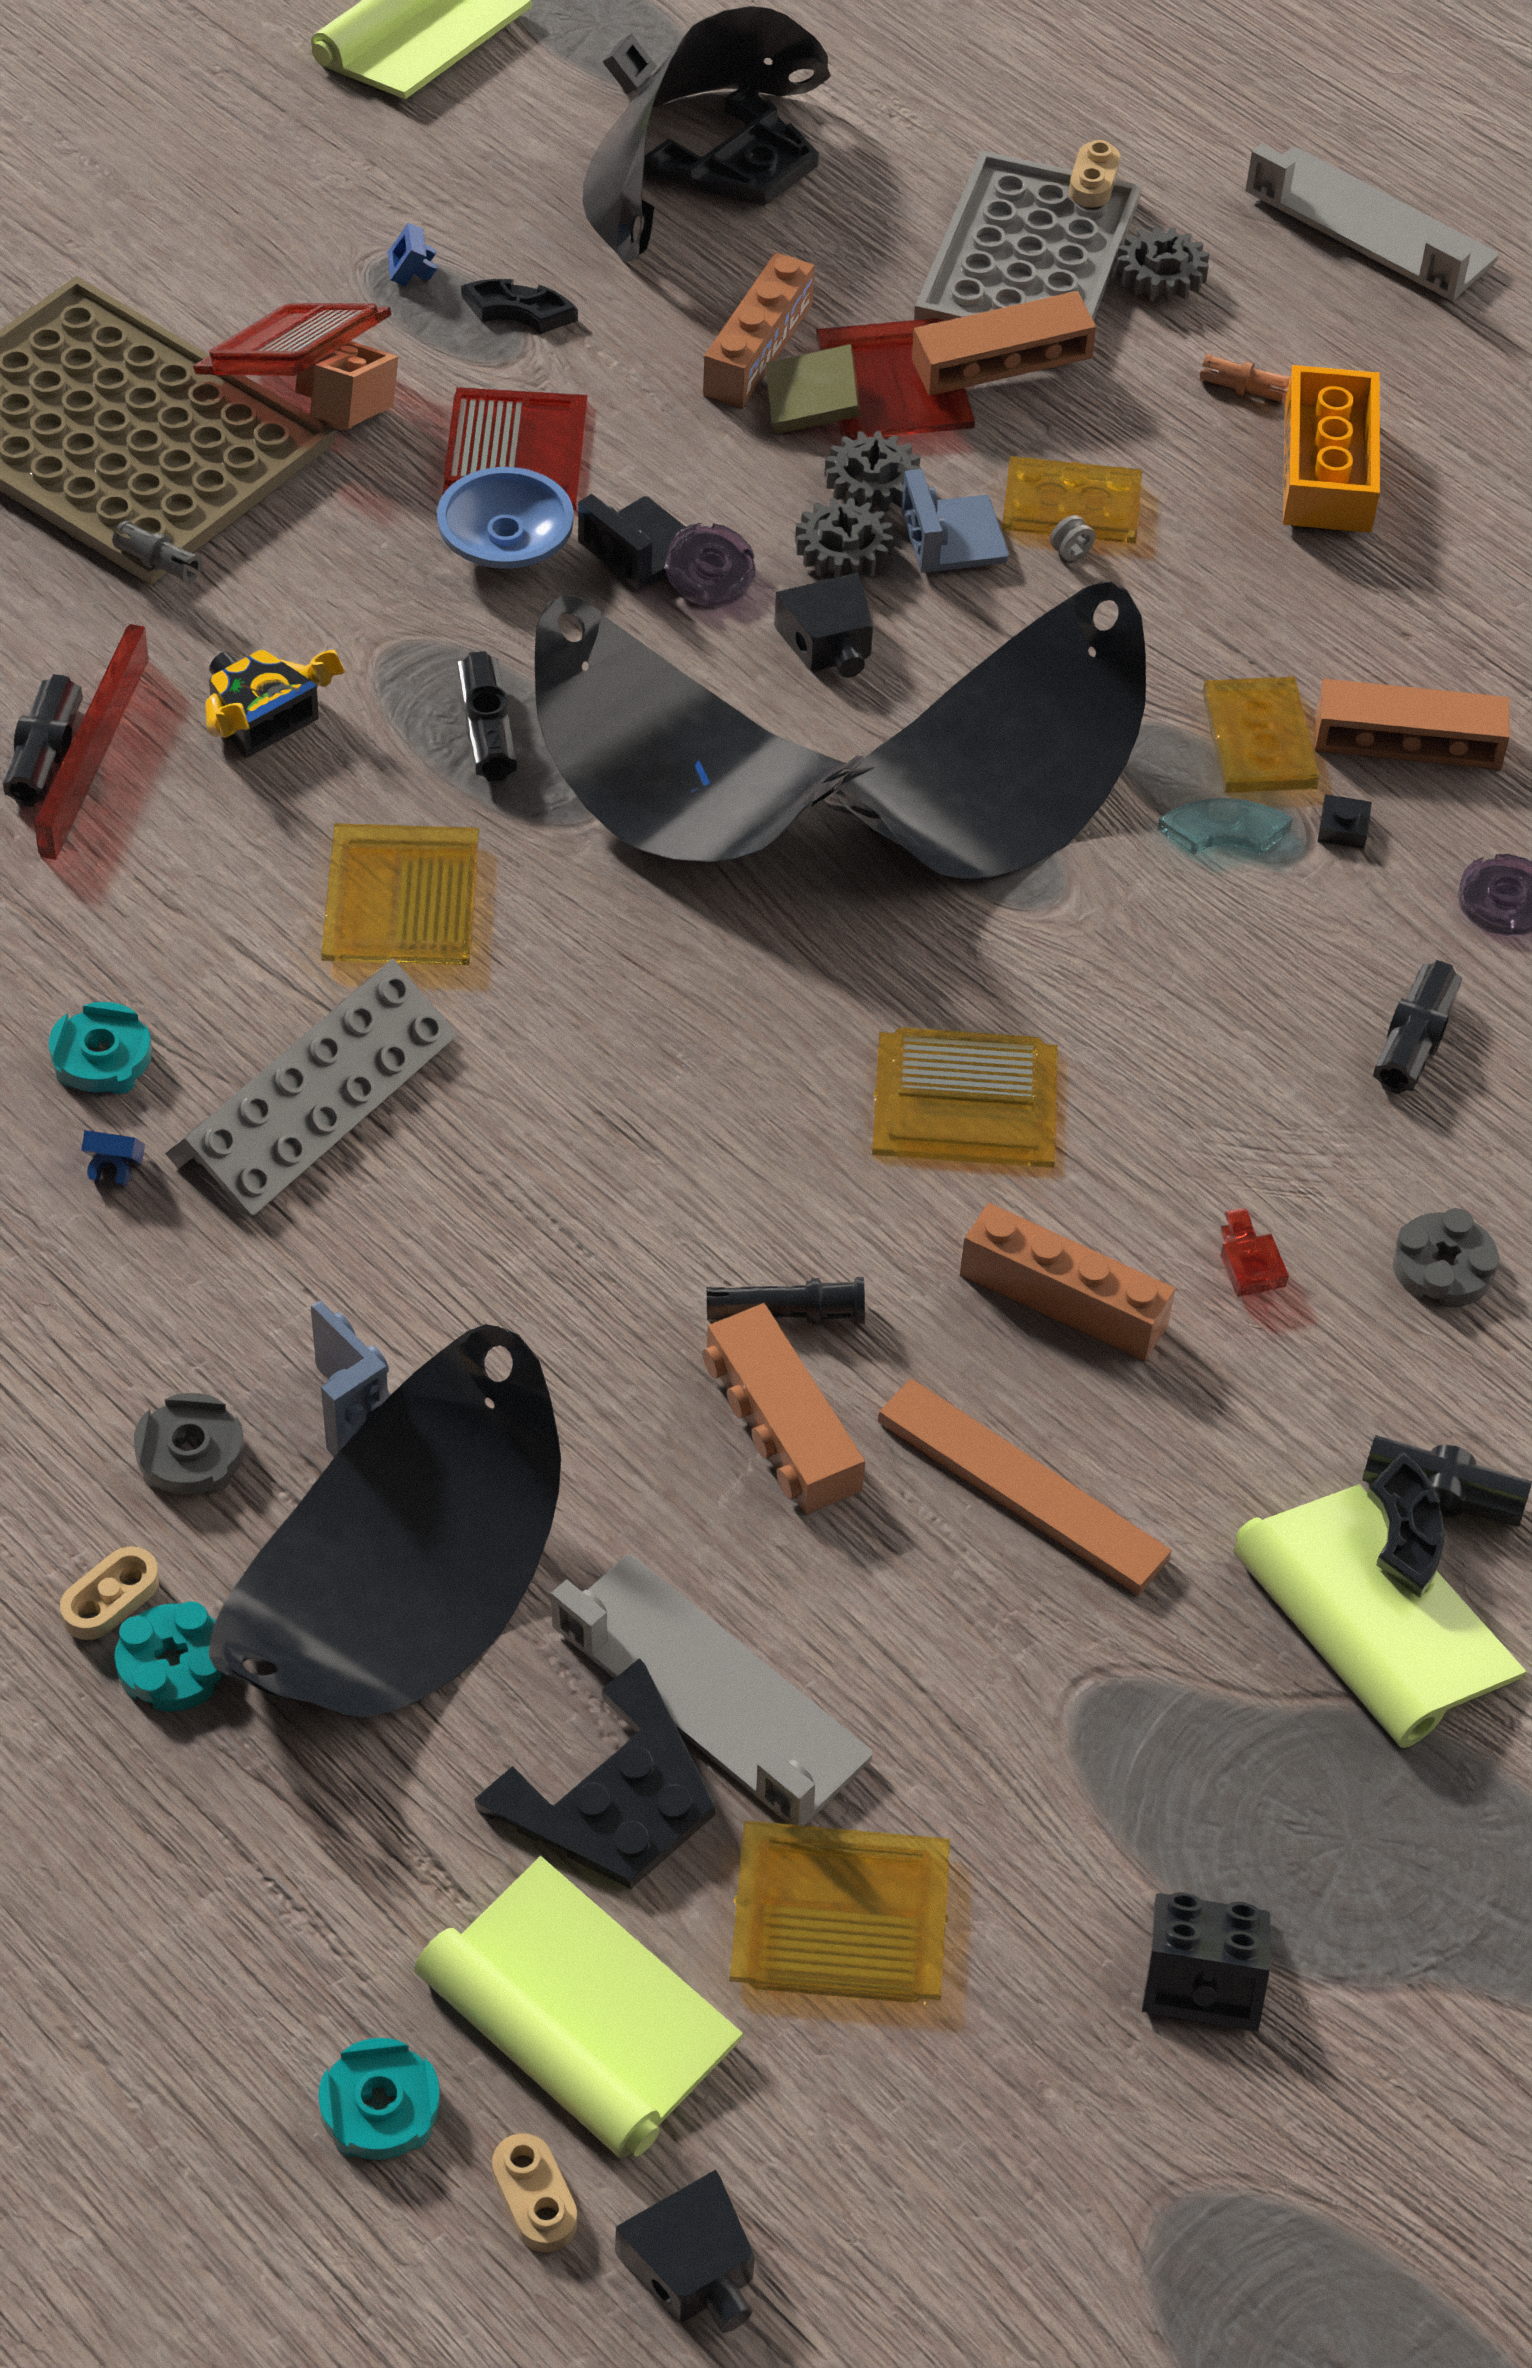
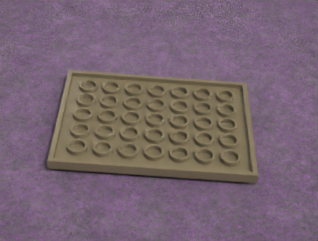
(120, 428)

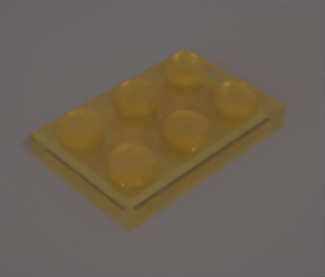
(1049, 490)

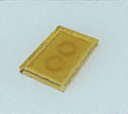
(1260, 734)

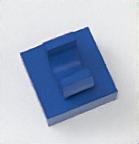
(411, 256)
(111, 1150)

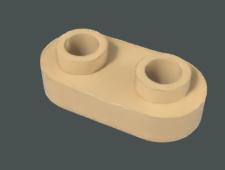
(1094, 174)
(105, 1594)
(534, 2188)

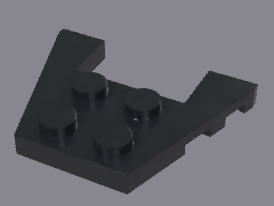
(750, 164)
(630, 1806)

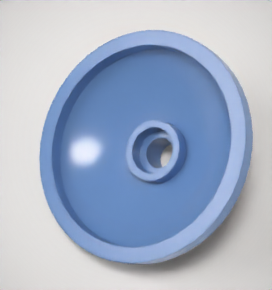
(505, 517)

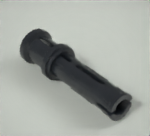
(808, 1301)

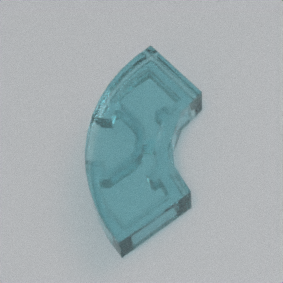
(1225, 823)

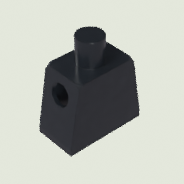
(827, 624)
(691, 2253)

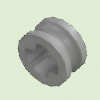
(1072, 538)

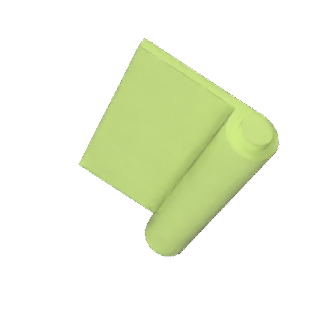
(408, 41)
(1391, 1648)
(580, 2007)

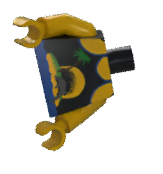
(265, 697)

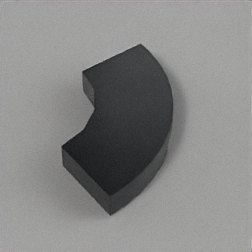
(503, 300)
(1412, 1524)

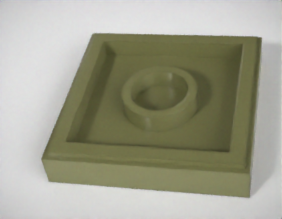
(812, 389)

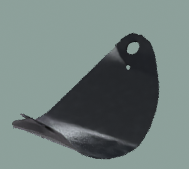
(711, 56)
(632, 741)
(1013, 748)
(405, 1540)

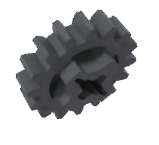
(1162, 264)
(869, 469)
(843, 538)

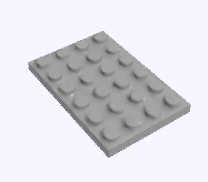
(1024, 241)

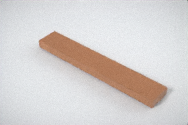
(1025, 1486)

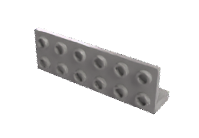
(1368, 220)
(317, 1089)
(713, 1689)

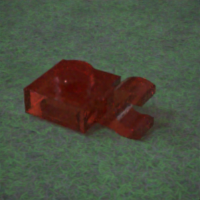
(1250, 1260)

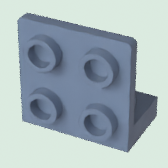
(950, 531)
(354, 1376)

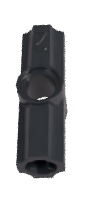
(487, 716)
(42, 740)
(1417, 1027)
(1457, 1480)

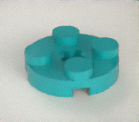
(106, 1070)
(155, 1681)
(384, 2132)

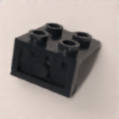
(628, 540)
(1208, 1961)

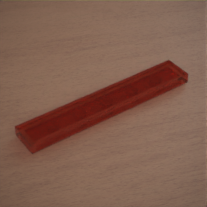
(91, 742)

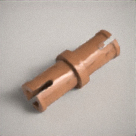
(1244, 378)

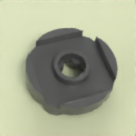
(1453, 1235)
(193, 1471)

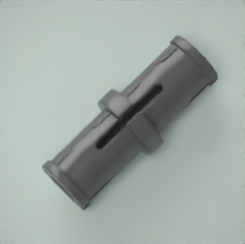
(157, 551)

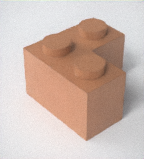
(349, 385)

